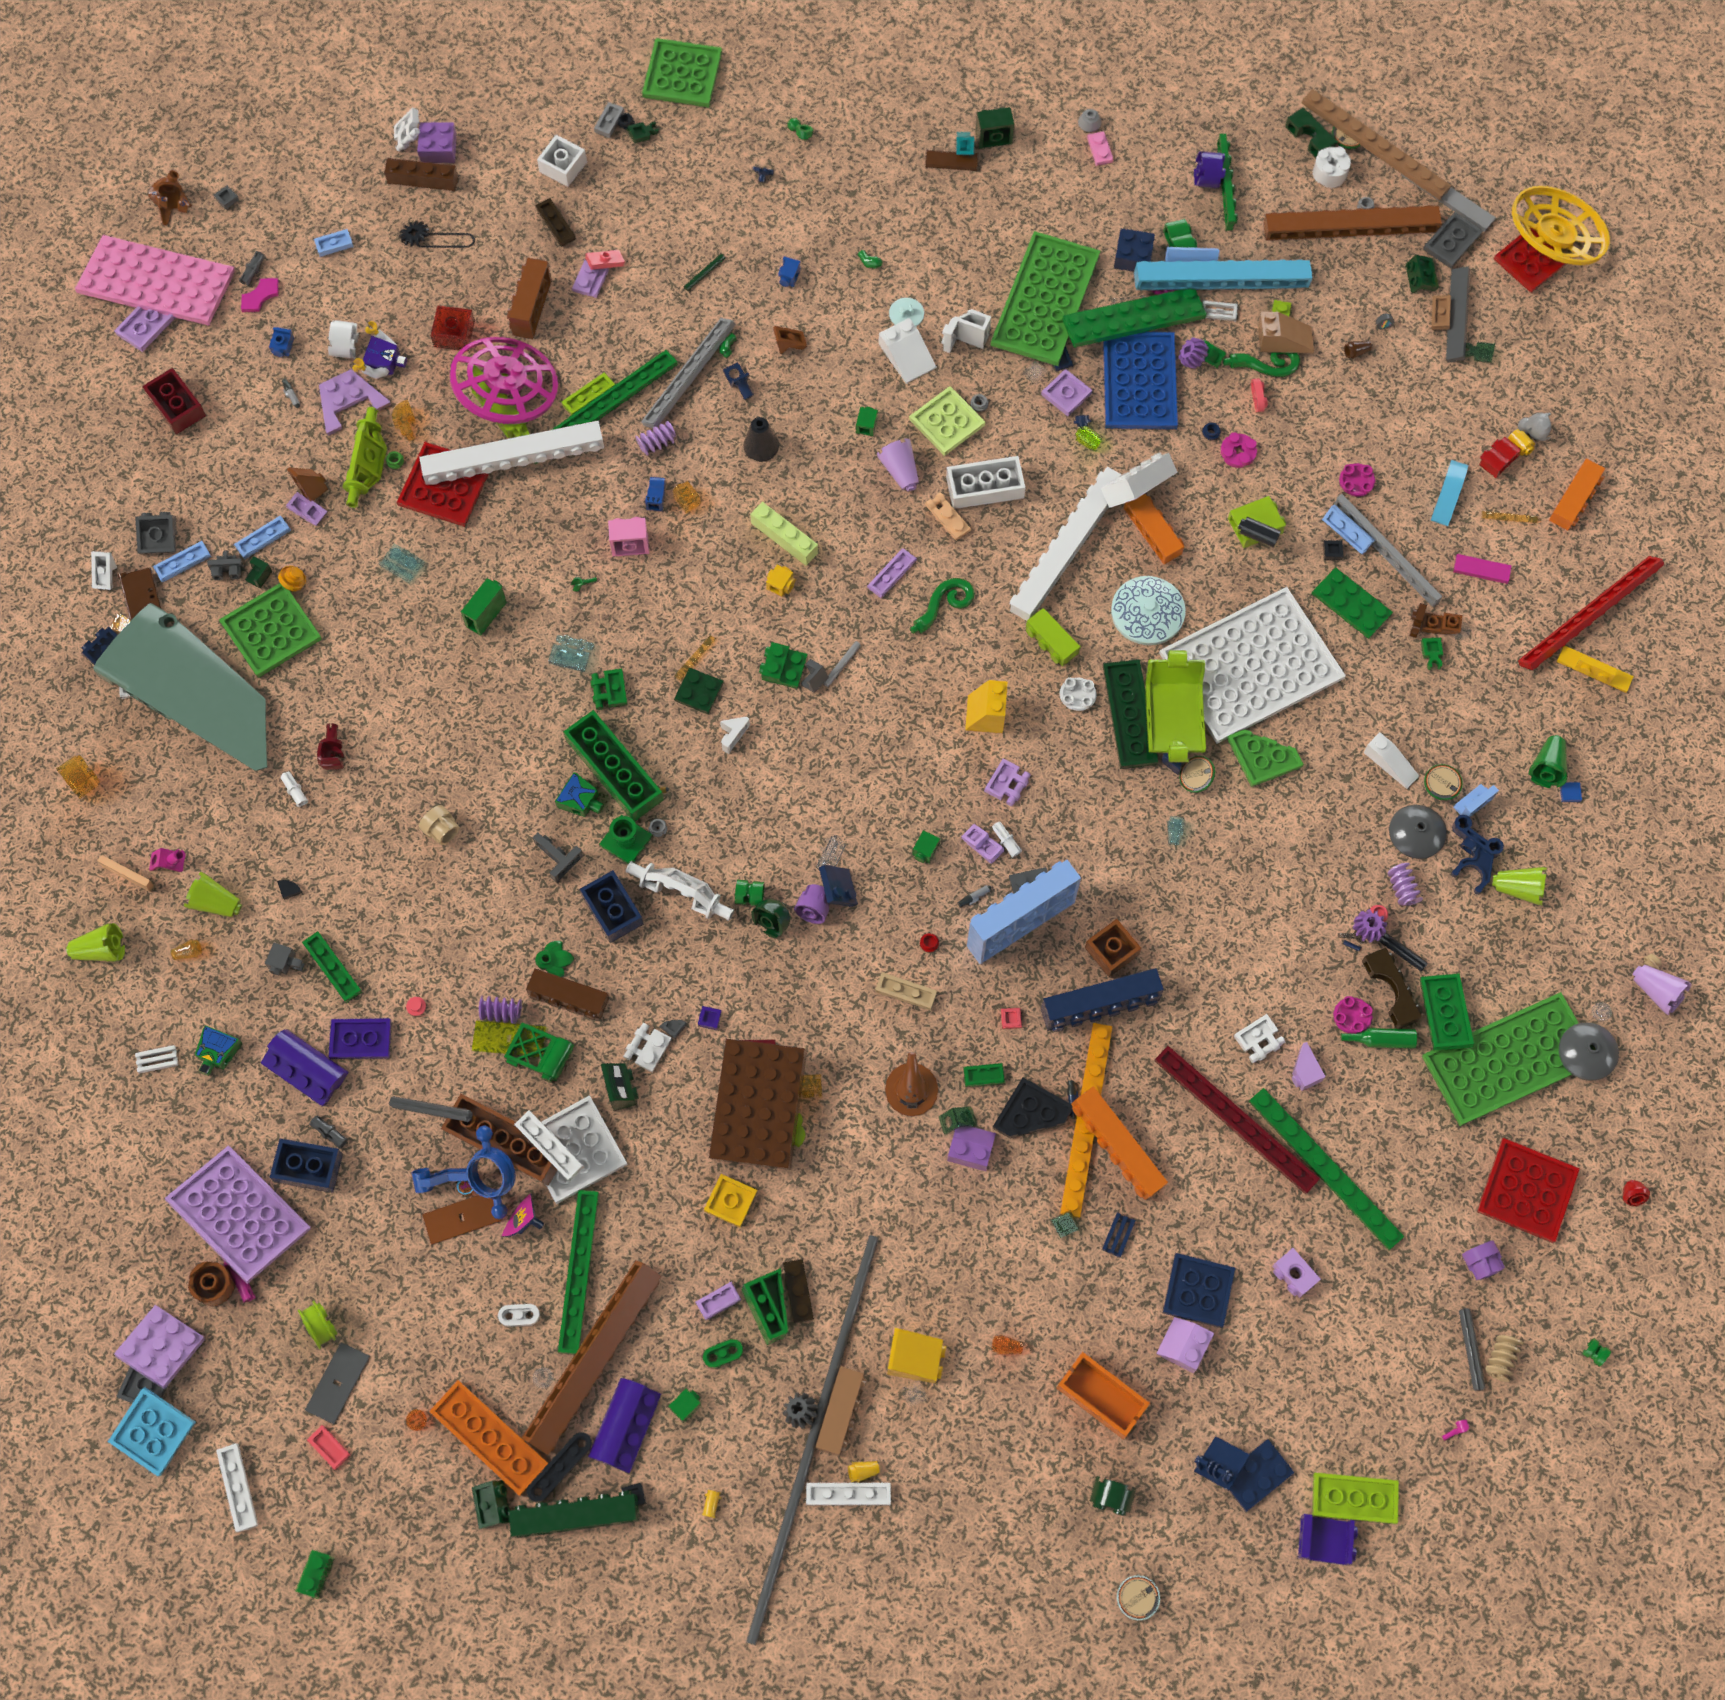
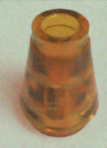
(1004, 1345)

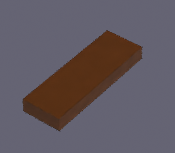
(951, 160)

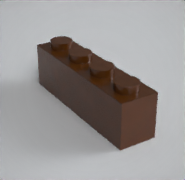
(421, 174)
(567, 994)

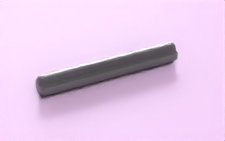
(1472, 1349)

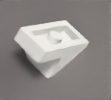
(102, 570)
(736, 729)

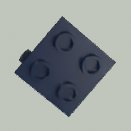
(1221, 1463)

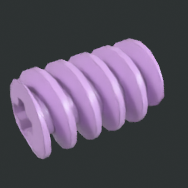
(656, 438)
(1403, 885)

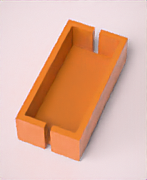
(1103, 1395)

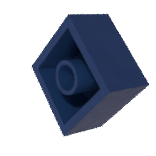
(1133, 248)

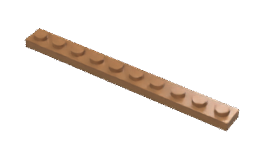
(1376, 144)

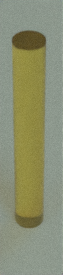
(1509, 517)
(693, 659)

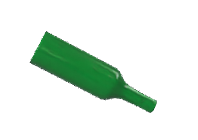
(1384, 1038)

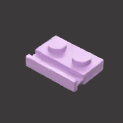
(589, 281)

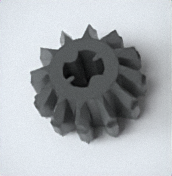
(801, 1402)

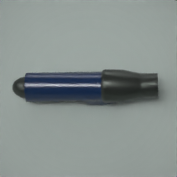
(1072, 1095)

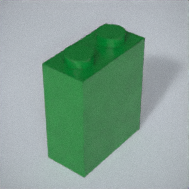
(484, 606)

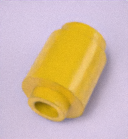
(1523, 441)

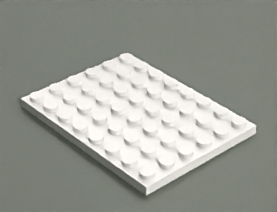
(1258, 663)

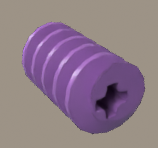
(499, 1010)

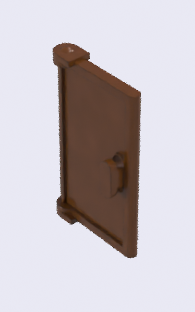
(136, 590)

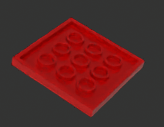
(446, 500)
(1528, 1190)

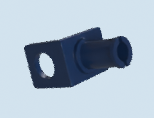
(740, 382)

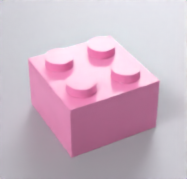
(628, 536)

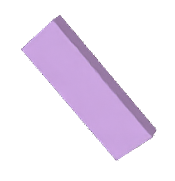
(891, 573)

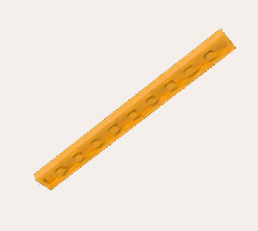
(1082, 1138)

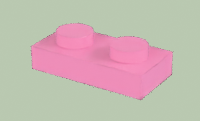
(1100, 148)

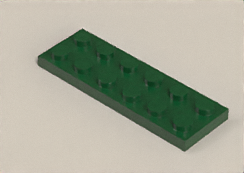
(1128, 713)

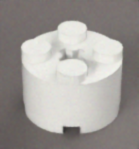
(1331, 167)
(343, 338)

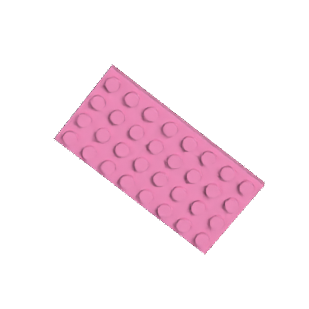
(155, 280)

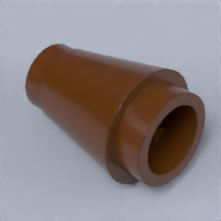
(1357, 348)

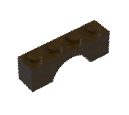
(1382, 966)

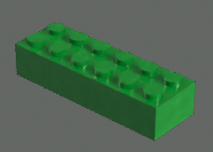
(613, 765)

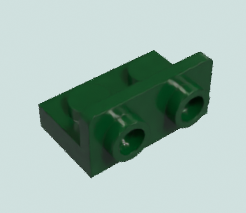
(1421, 274)
(491, 1504)

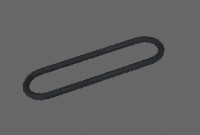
(448, 246)

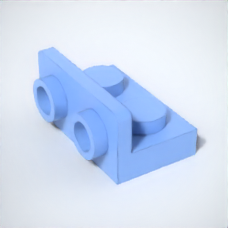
(1475, 800)

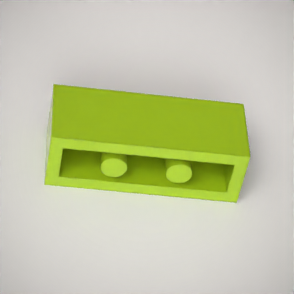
(1052, 637)

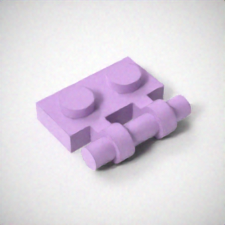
(1001, 780)

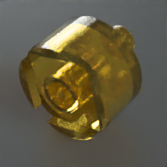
(77, 777)

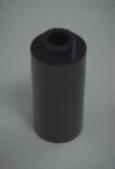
(1259, 531)

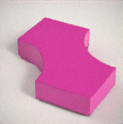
(253, 300)

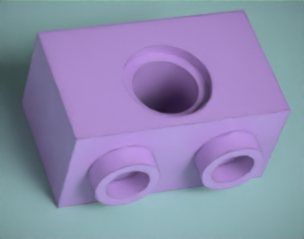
(1294, 1261)

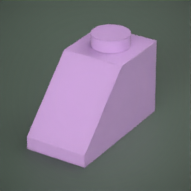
(1306, 1069)

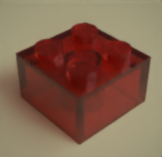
(452, 327)

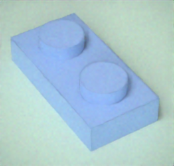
(333, 242)

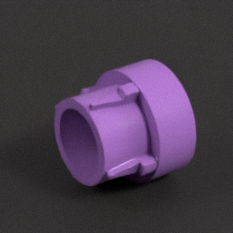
(812, 904)
(1484, 1260)

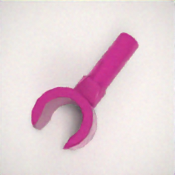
(1462, 1426)

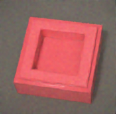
(1011, 1018)

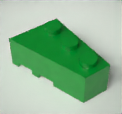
(767, 1305)

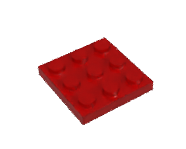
(1527, 264)

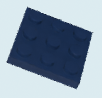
(1198, 1290)

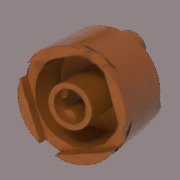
(200, 1285)

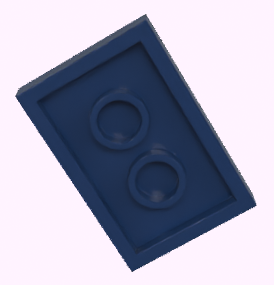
(1260, 1475)

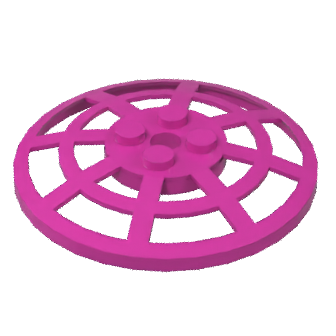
(499, 384)

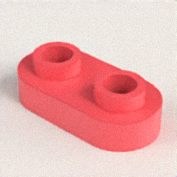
(1257, 389)

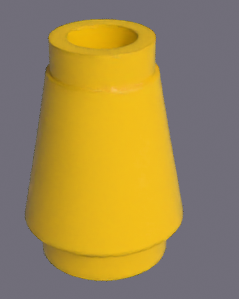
(862, 1470)

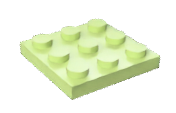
(947, 420)

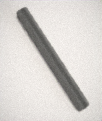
(430, 1108)

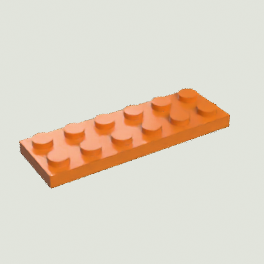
(488, 1437)

